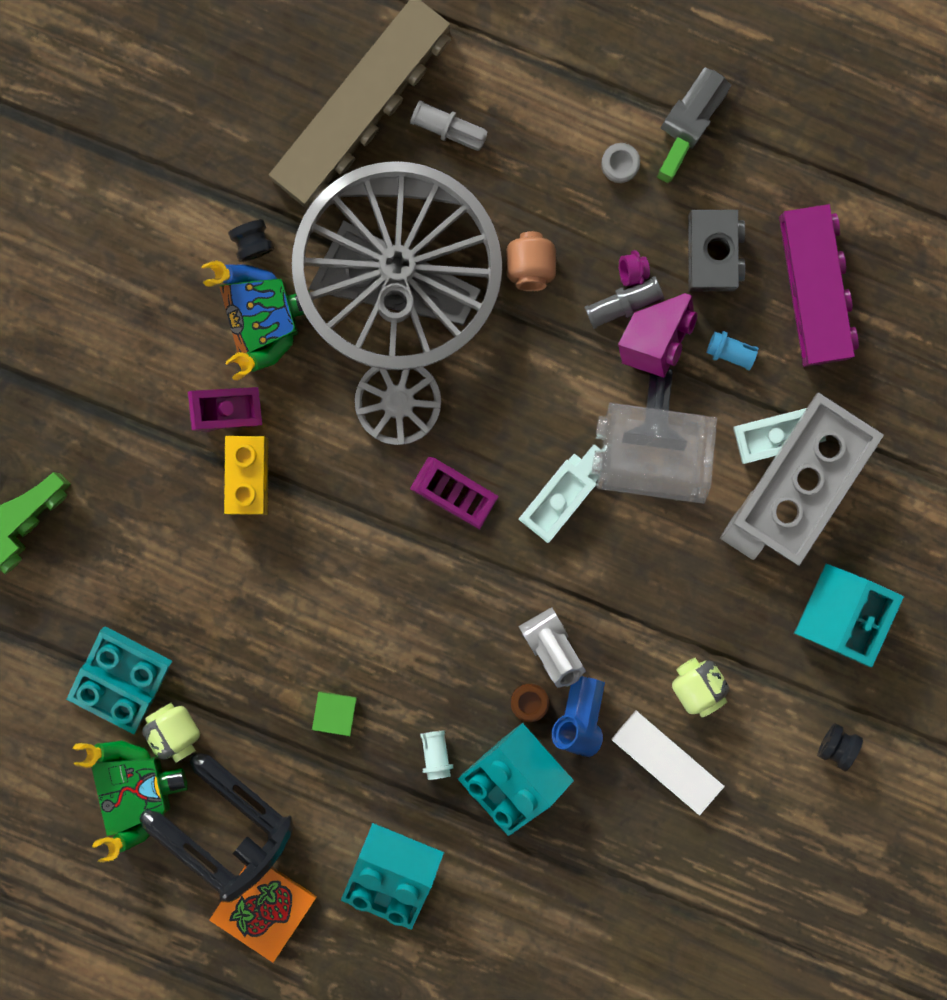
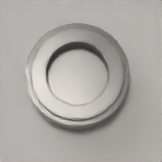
(620, 162)

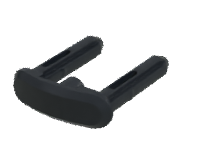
(256, 859)

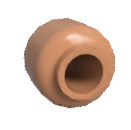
(531, 261)

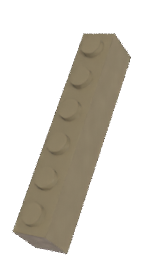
(361, 102)

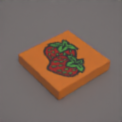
(265, 913)

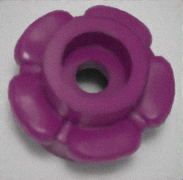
(633, 269)

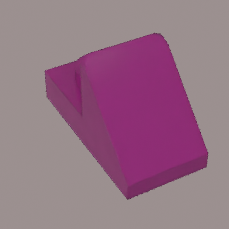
(224, 408)

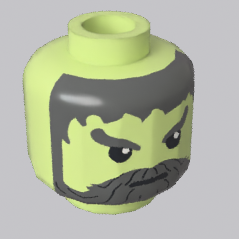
(700, 687)
(171, 732)

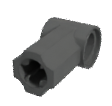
(692, 114)

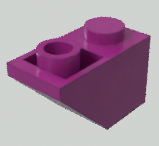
(656, 335)

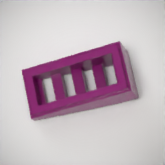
(426, 474)

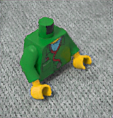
(126, 786)

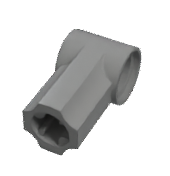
(549, 641)

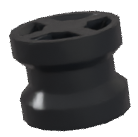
(251, 240)
(840, 747)

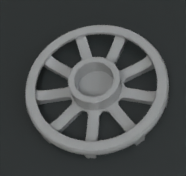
(397, 403)

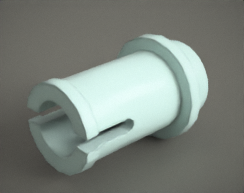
(436, 755)

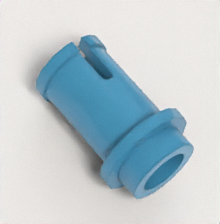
(732, 350)

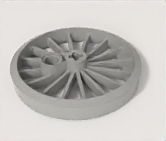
(399, 181)

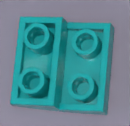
(119, 680)

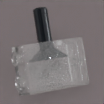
(655, 448)

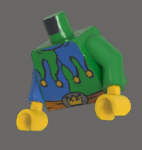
(258, 314)

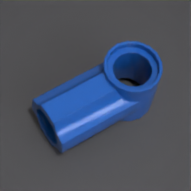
(578, 728)

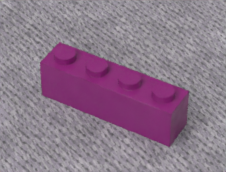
(817, 285)

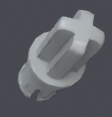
(448, 126)

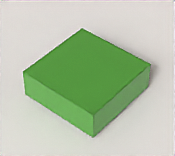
(673, 160)
(334, 713)

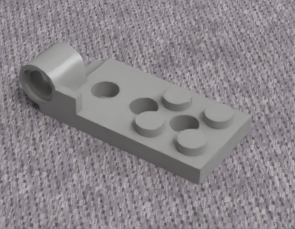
(757, 518)

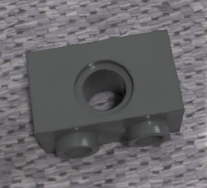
(709, 227)

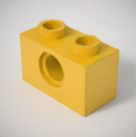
(246, 475)

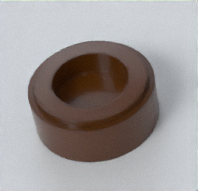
(529, 702)

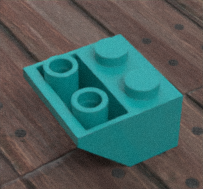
(849, 615)
(516, 780)
(392, 876)

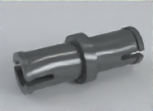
(624, 302)

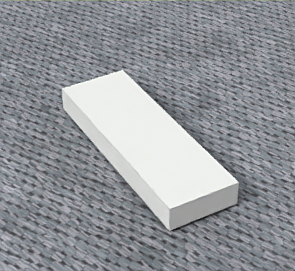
(667, 762)

